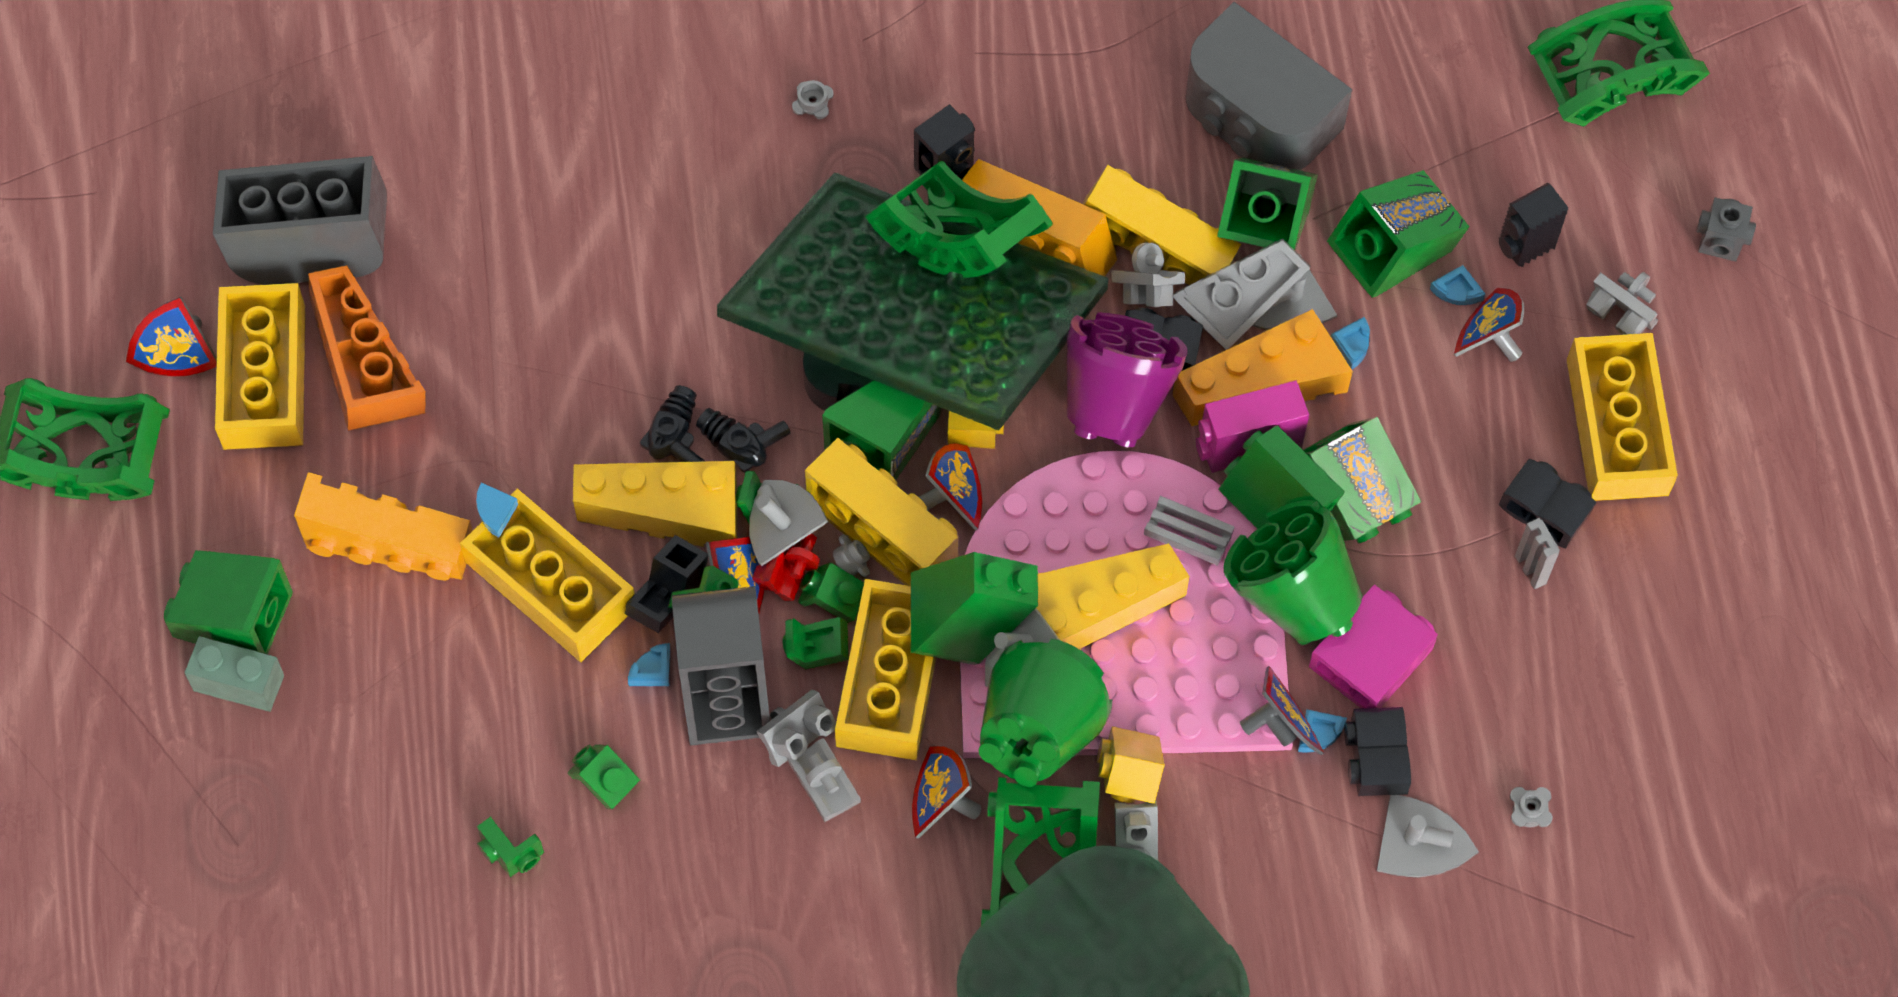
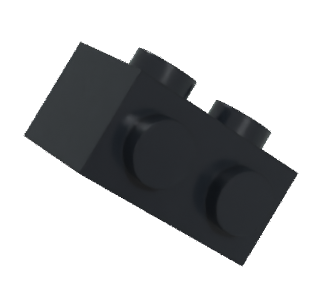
(945, 138)

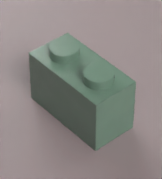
(234, 674)

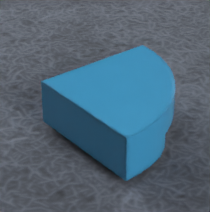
(1458, 288)
(1353, 341)
(495, 508)
(652, 667)
(1326, 728)

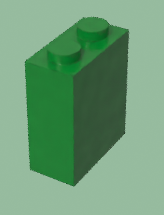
(1274, 475)

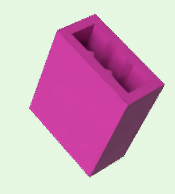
(1235, 419)
(1376, 651)

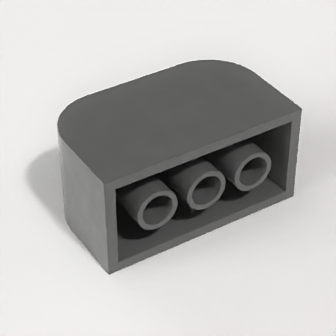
(1263, 92)
(301, 219)
(721, 664)

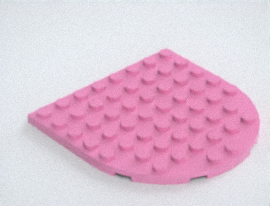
(1176, 671)

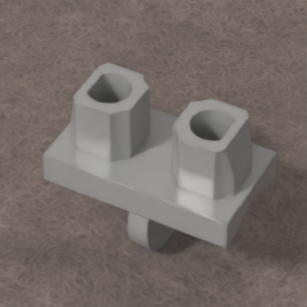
(1148, 282)
(1637, 314)
(796, 727)
(825, 780)
(1137, 827)

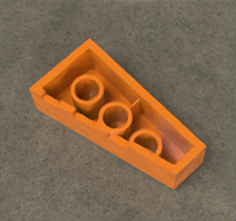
(364, 363)

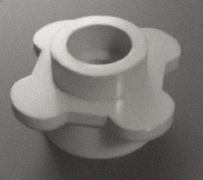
(812, 90)
(852, 556)
(1531, 818)

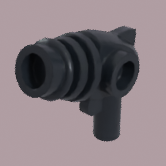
(670, 428)
(739, 442)

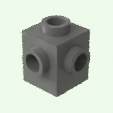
(1725, 228)

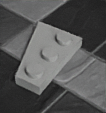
(1243, 291)

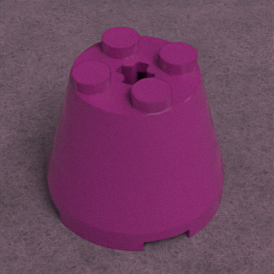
(1118, 375)

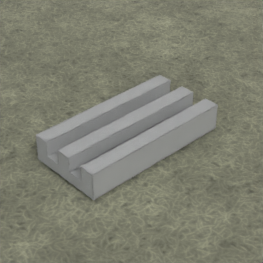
(1193, 517)
(1532, 547)

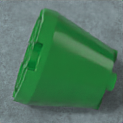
(1297, 572)
(1041, 709)

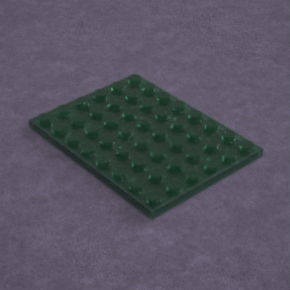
(874, 311)

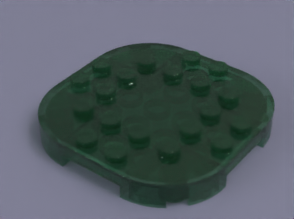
(1101, 928)

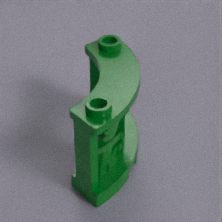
(1671, 69)
(921, 233)
(119, 479)
(1078, 818)

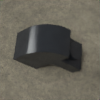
(829, 382)
(673, 569)

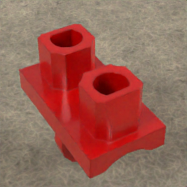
(786, 570)

